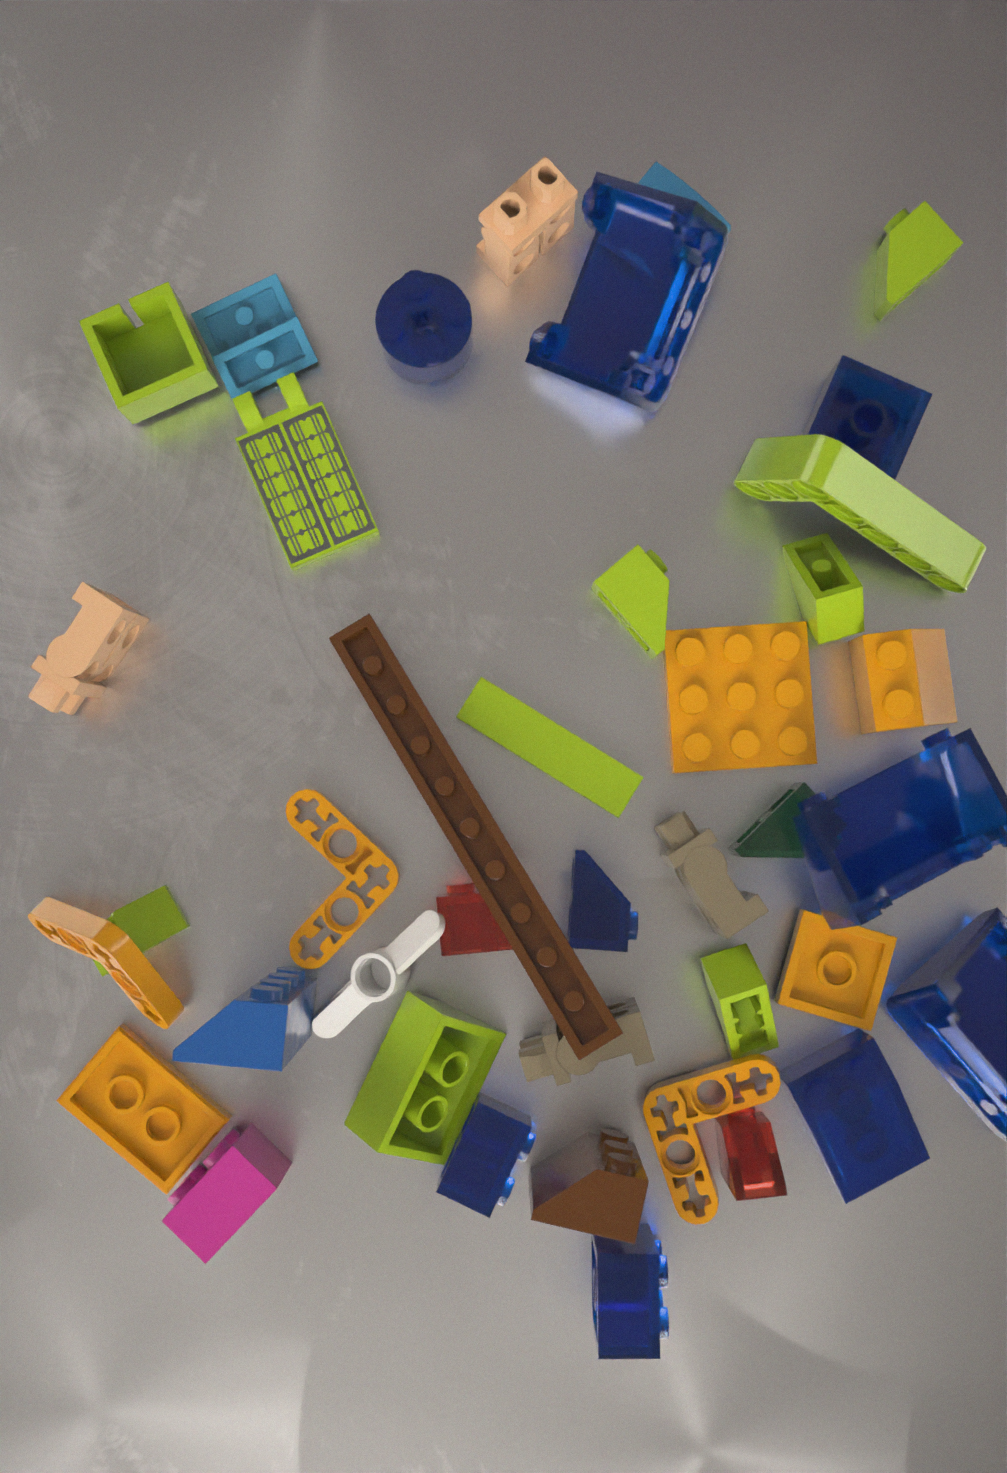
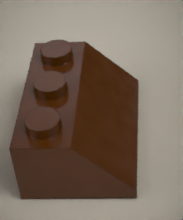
(591, 1186)

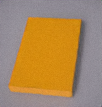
(144, 1108)

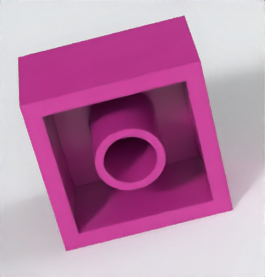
(220, 1199)

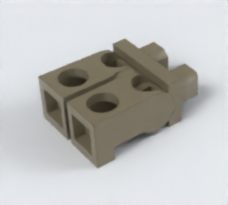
(705, 876)
(552, 1054)

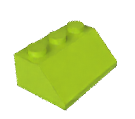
(424, 1080)

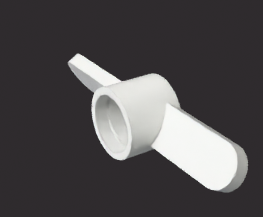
(362, 987)

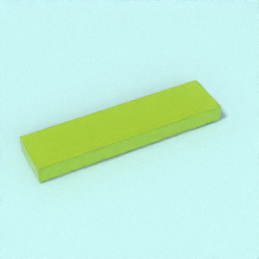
(549, 747)

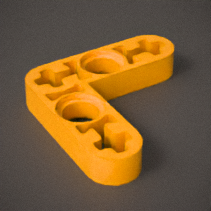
(352, 867)
(115, 951)
(693, 1110)

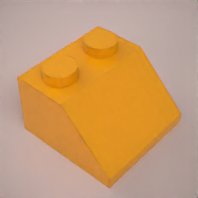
(902, 680)

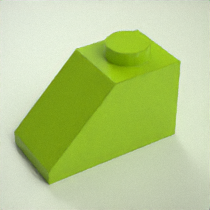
(909, 255)
(825, 588)
(638, 597)

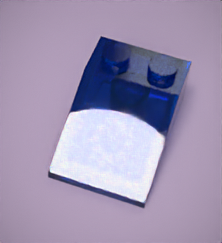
(854, 1114)

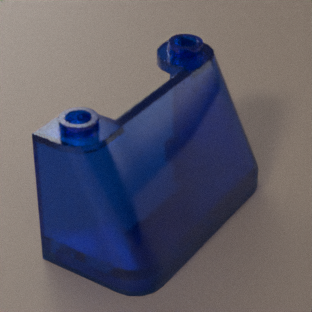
(634, 292)
(901, 827)
(959, 1015)

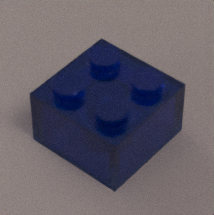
(869, 413)
(627, 1296)

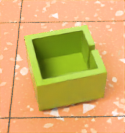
(149, 364)

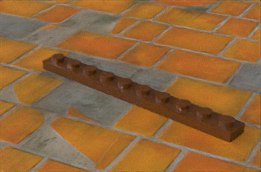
(477, 839)

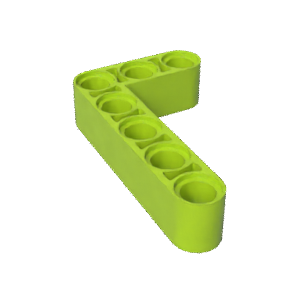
(864, 499)

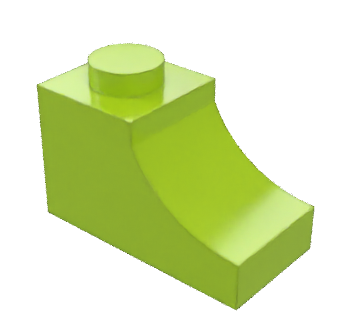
(740, 1001)

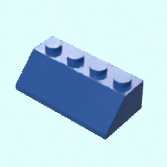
(259, 1026)

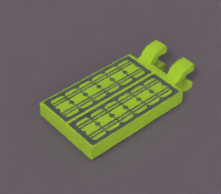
(303, 477)

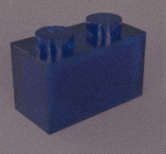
(485, 1155)

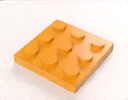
(739, 697)

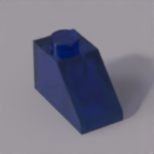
(598, 909)

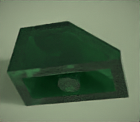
(774, 831)

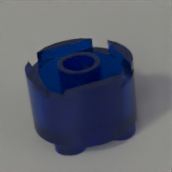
(414, 303)

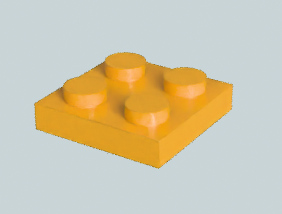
(835, 971)

